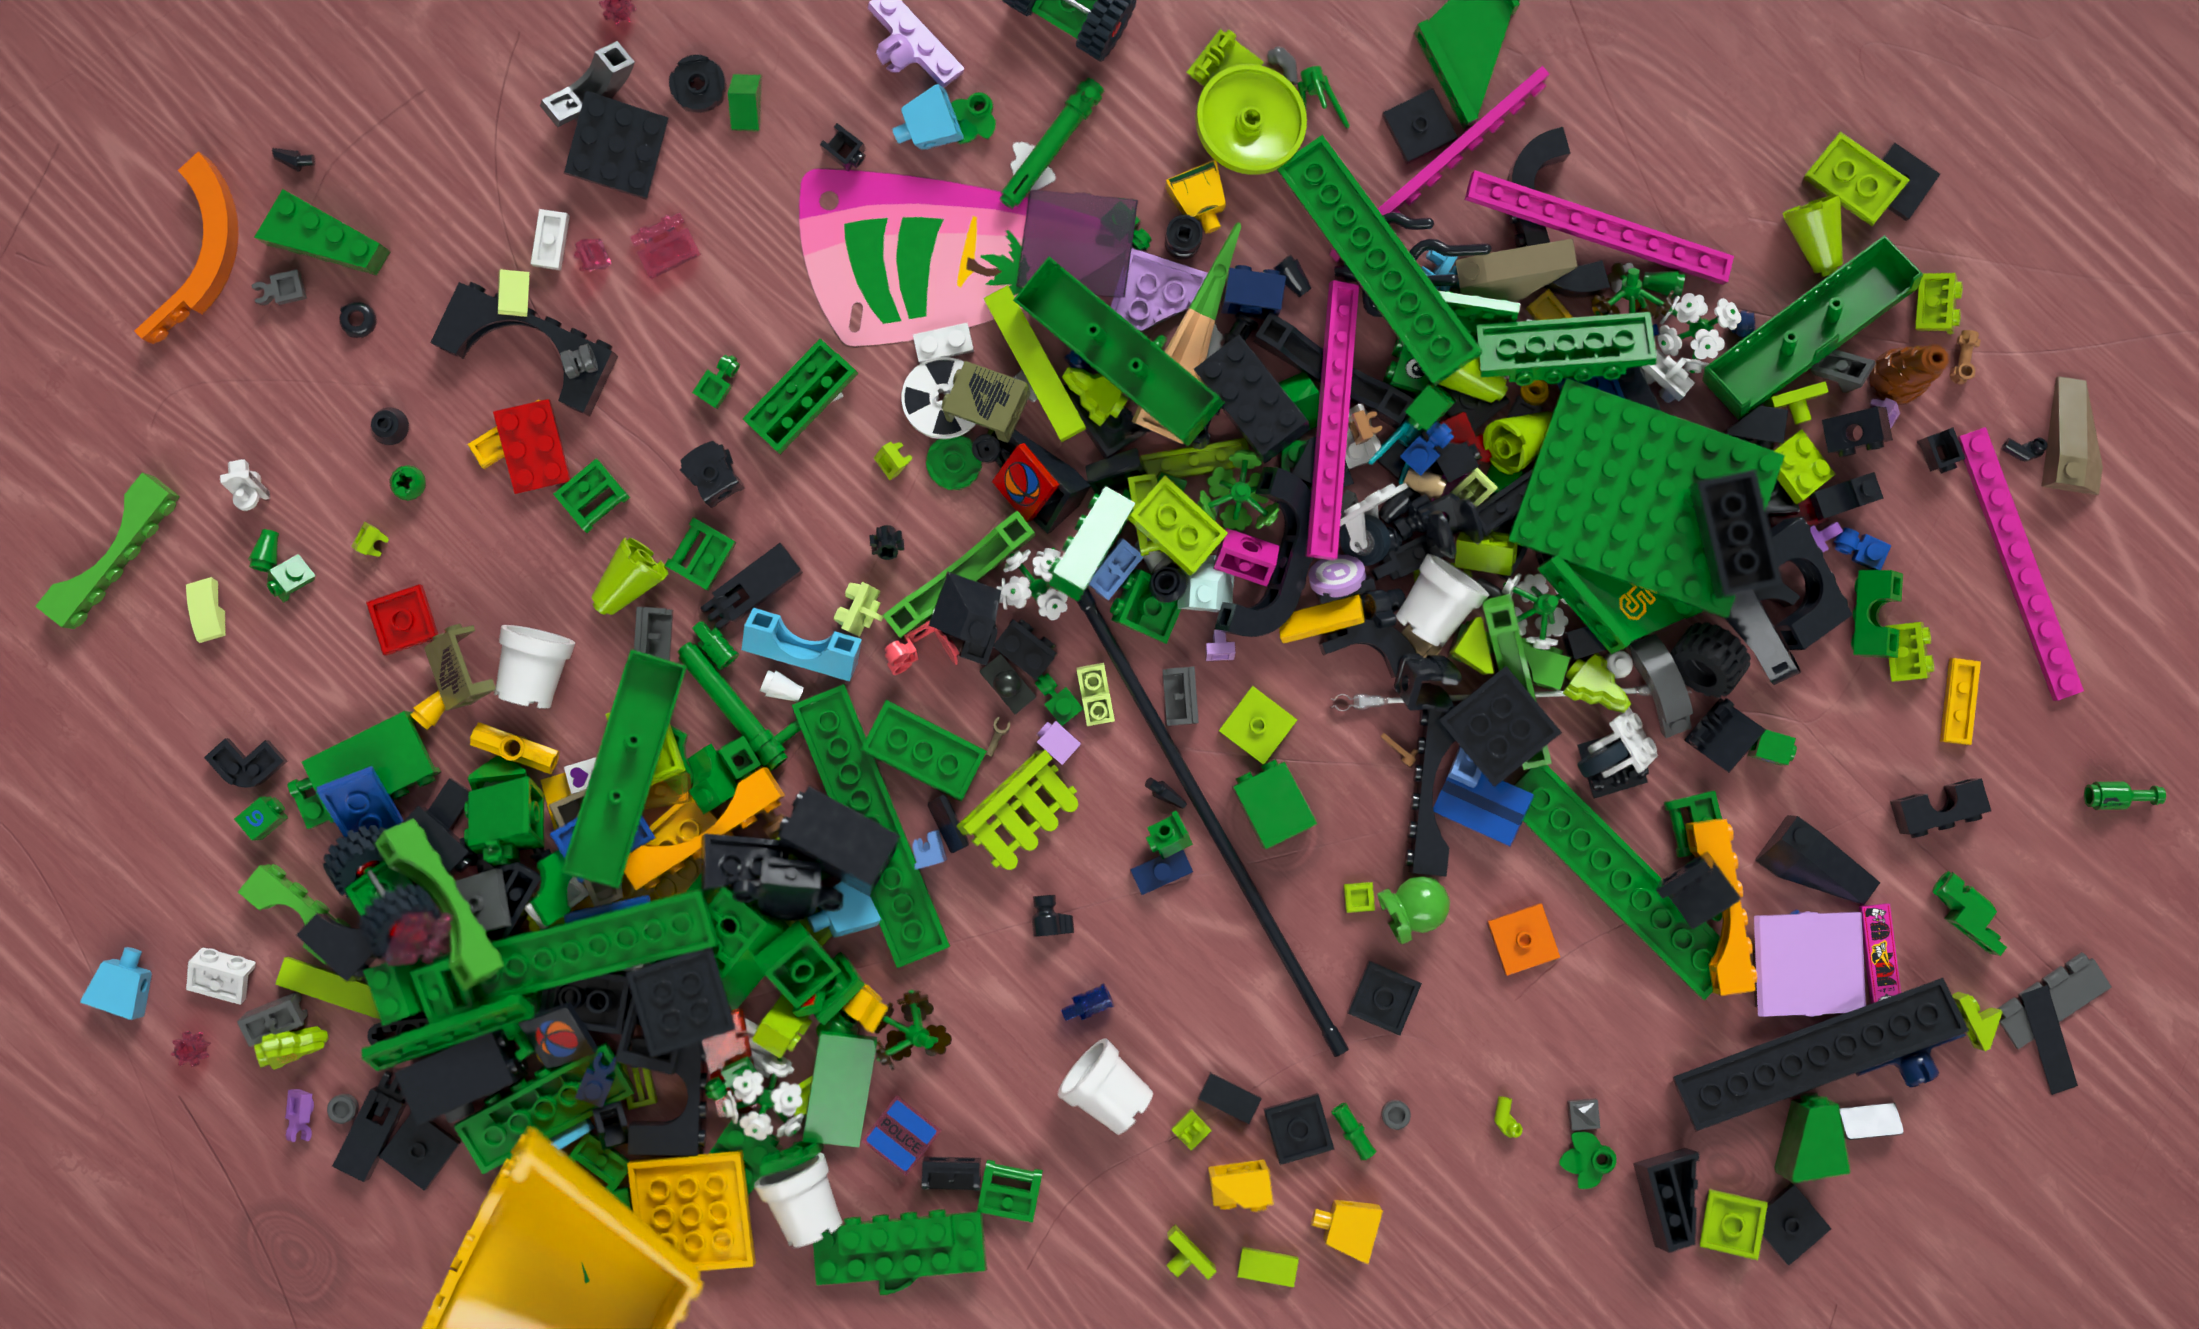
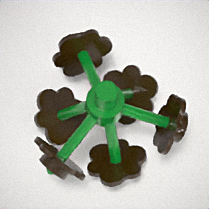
(1627, 285)
(901, 1041)

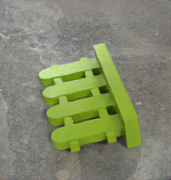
(1005, 814)

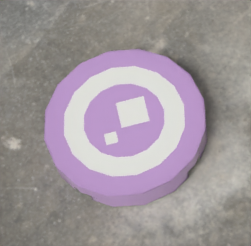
(1337, 576)

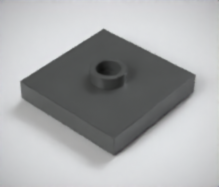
(486, 898)

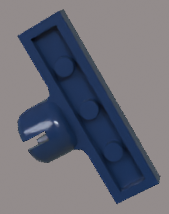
(1916, 1066)

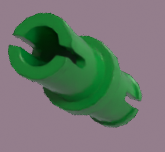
(1353, 1131)

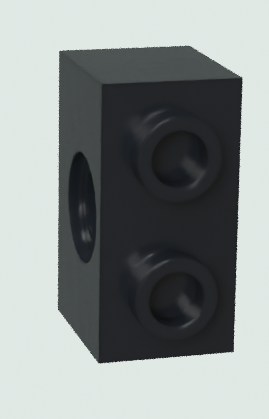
(1875, 429)

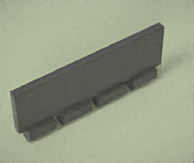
(2068, 994)

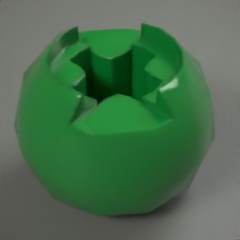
(399, 477)

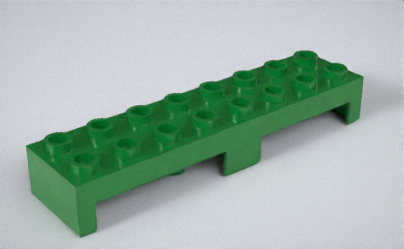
(1812, 327)
(1119, 351)
(623, 769)

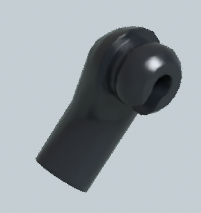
(2027, 451)

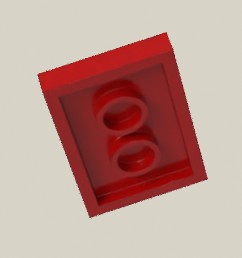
(532, 446)

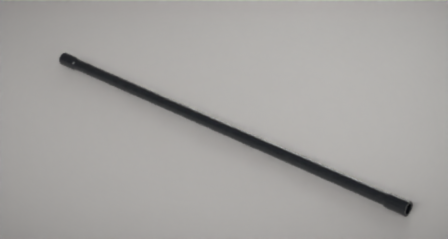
(1329, 1030)

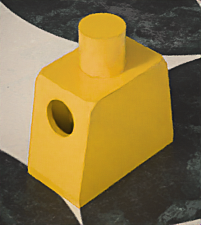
(1350, 1227)

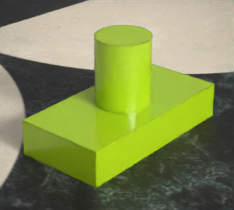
(1797, 401)
(1188, 1254)

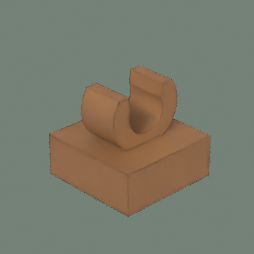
(1360, 427)

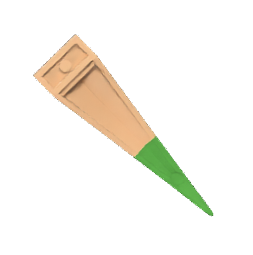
(1193, 336)

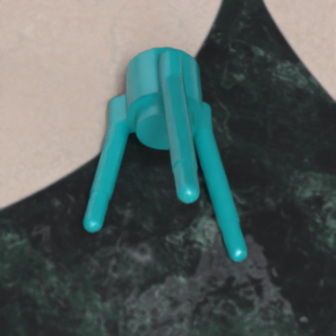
(1406, 435)

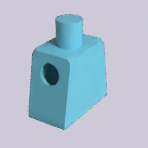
(929, 120)
(856, 915)
(120, 986)

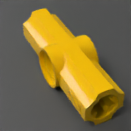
(499, 742)

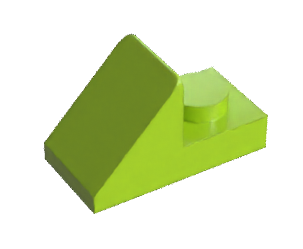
(1981, 1025)

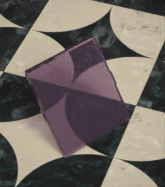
(1083, 235)

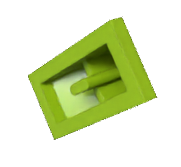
(1473, 647)

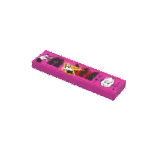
(1880, 951)

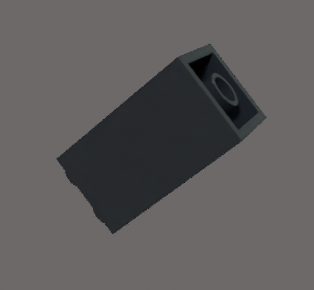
(839, 838)
(460, 1075)

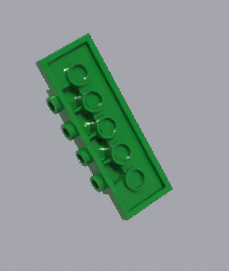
(1566, 347)
(542, 1103)
(901, 1247)

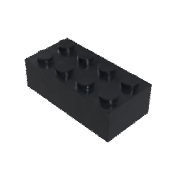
(1252, 399)
(1735, 534)

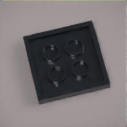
(616, 145)
(1500, 726)
(681, 1001)

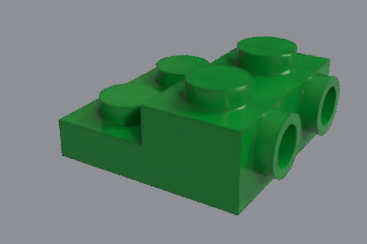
(1141, 611)
(753, 1150)

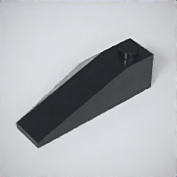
(1066, 496)
(1810, 859)

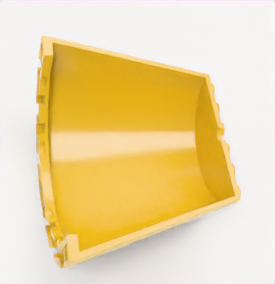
(529, 1248)

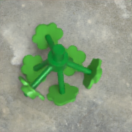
(1222, 482)

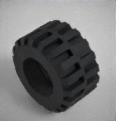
(1710, 659)

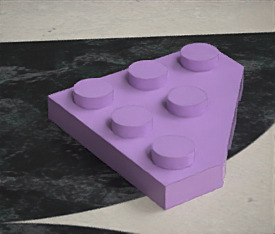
(1156, 290)

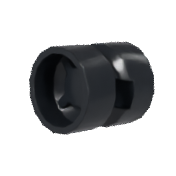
(1183, 237)

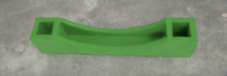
(144, 508)
(974, 565)
(1510, 653)
(410, 853)

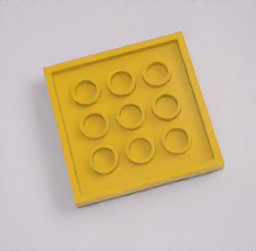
(697, 1206)

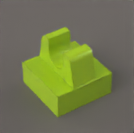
(891, 460)
(365, 540)
(1191, 1129)

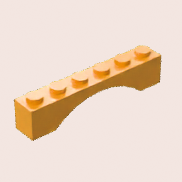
(751, 797)
(1731, 963)

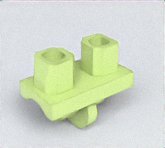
(862, 610)

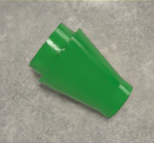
(1664, 282)
(265, 551)

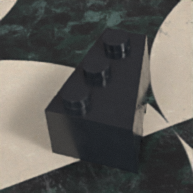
(1669, 1197)

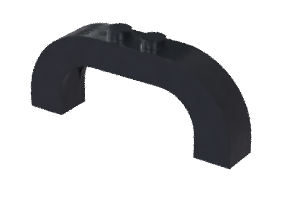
(1540, 152)
(1291, 565)

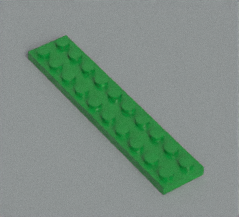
(1379, 261)
(856, 781)
(1617, 877)
(596, 946)

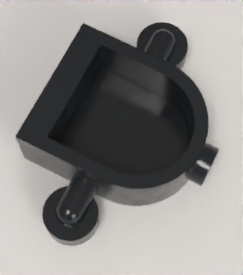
(788, 890)

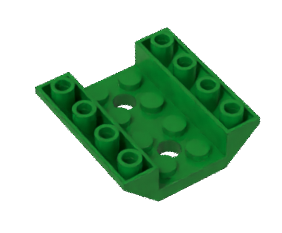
(738, 948)

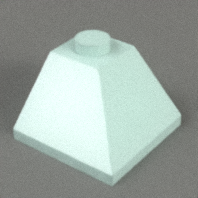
(1207, 588)

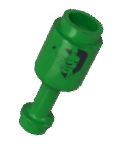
(2119, 796)

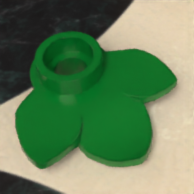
(973, 121)
(1583, 1159)

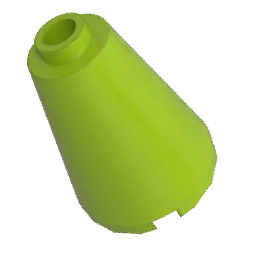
(1818, 232)
(1469, 382)
(1515, 440)
(627, 577)

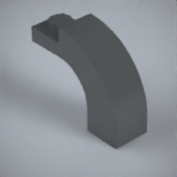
(604, 77)
(1665, 684)

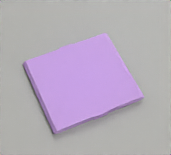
(1809, 963)

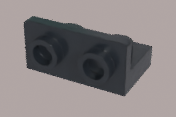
(1025, 649)

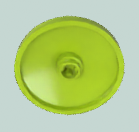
(1250, 119)

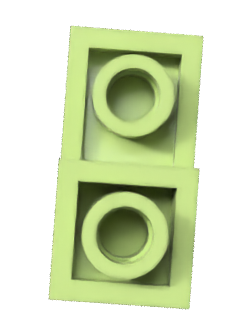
(203, 608)
(1095, 694)

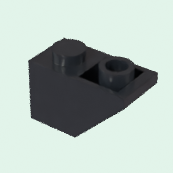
(1761, 427)

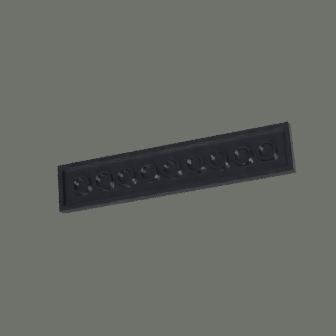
(1820, 1054)

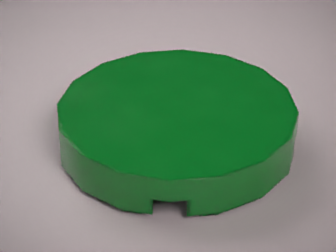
(953, 463)

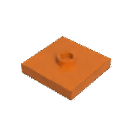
(1523, 939)

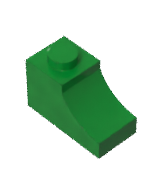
(711, 778)

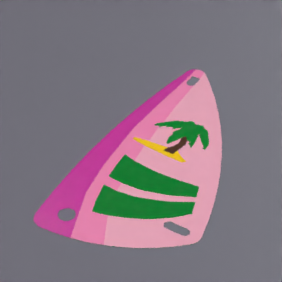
(906, 251)

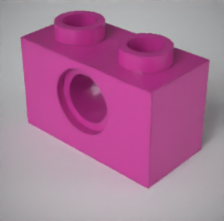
(1246, 557)

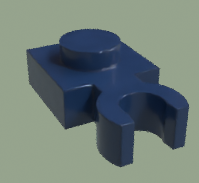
(596, 1083)

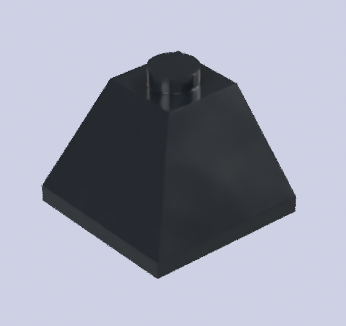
(966, 609)

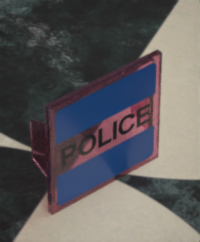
(901, 1135)

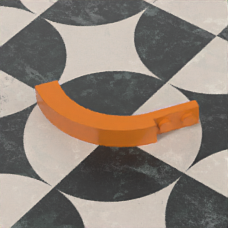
(216, 253)

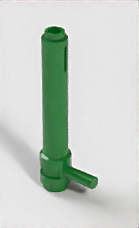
(1077, 109)
(762, 741)

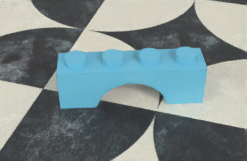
(770, 638)

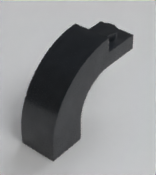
(1386, 641)

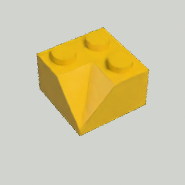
(1242, 1184)

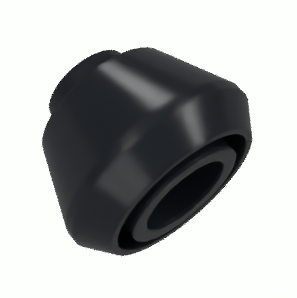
(389, 426)
(1168, 584)

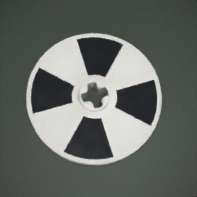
(921, 396)

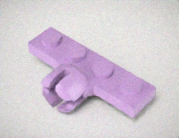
(912, 43)

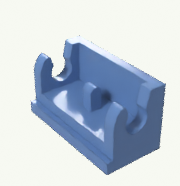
(1115, 569)
(931, 853)

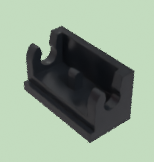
(951, 1173)

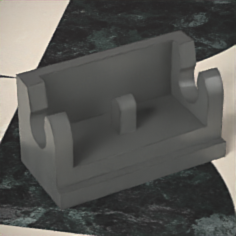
(653, 631)
(1180, 696)
(272, 1018)

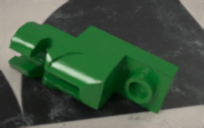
(1969, 912)

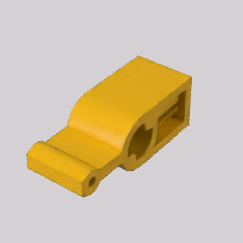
(866, 1008)

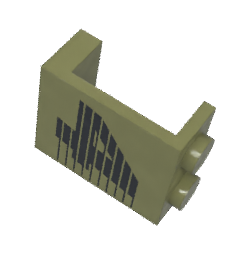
(986, 399)
(451, 670)

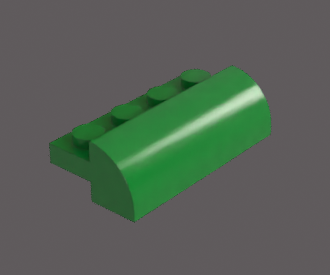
(1479, 310)
(800, 396)

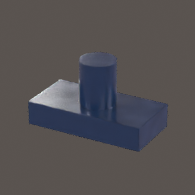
(1161, 871)

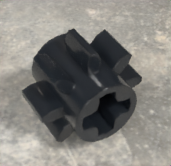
(886, 542)

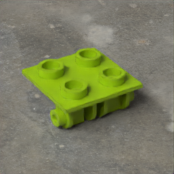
(1221, 54)

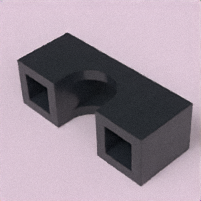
(1964, 801)

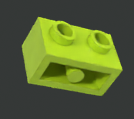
(781, 1028)

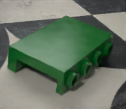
(388, 747)

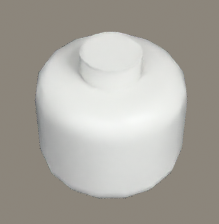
(1619, 663)

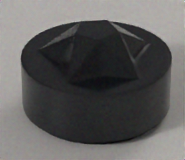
(986, 448)

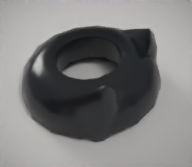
(365, 328)

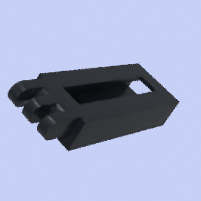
(760, 582)
(366, 1137)

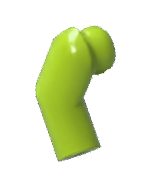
(1504, 1120)

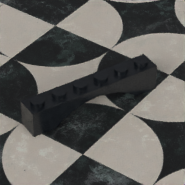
(1303, 354)
(1428, 849)

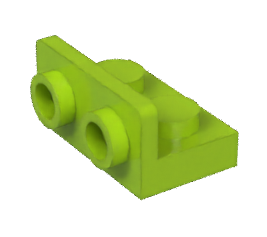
(1938, 302)
(1912, 653)

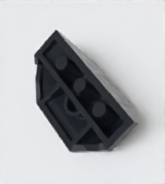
(520, 888)

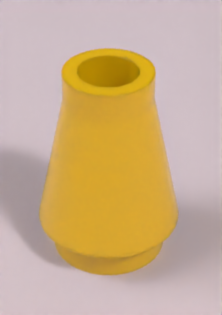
(429, 710)

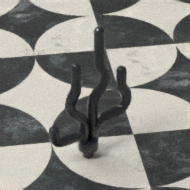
(1422, 246)

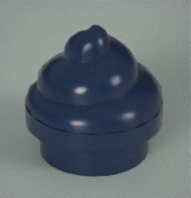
(1746, 325)

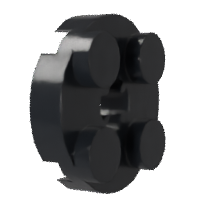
(697, 100)

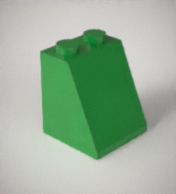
(1273, 804)
(506, 813)
(394, 990)
(1812, 1141)

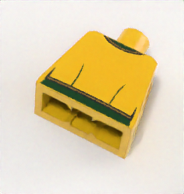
(1199, 194)

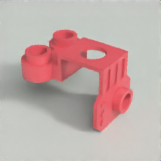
(903, 655)

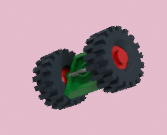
(1092, 22)
(373, 887)

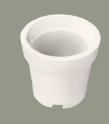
(1440, 600)
(530, 665)
(1105, 1087)
(801, 1201)

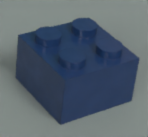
(1253, 292)

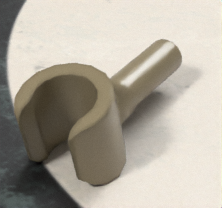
(996, 737)

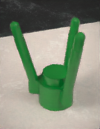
(1315, 84)

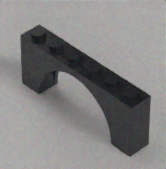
(475, 314)
(345, 946)

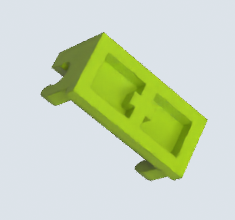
(1491, 555)

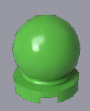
(1417, 906)

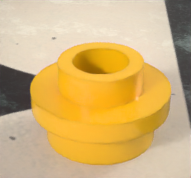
(1538, 386)

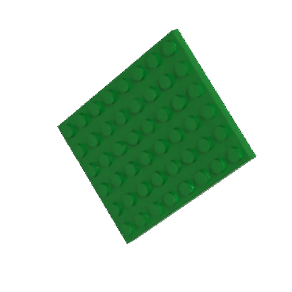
(1619, 497)

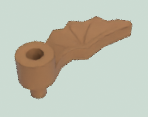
(1408, 759)

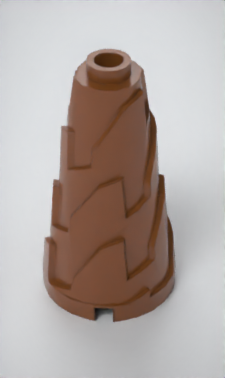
(1907, 372)

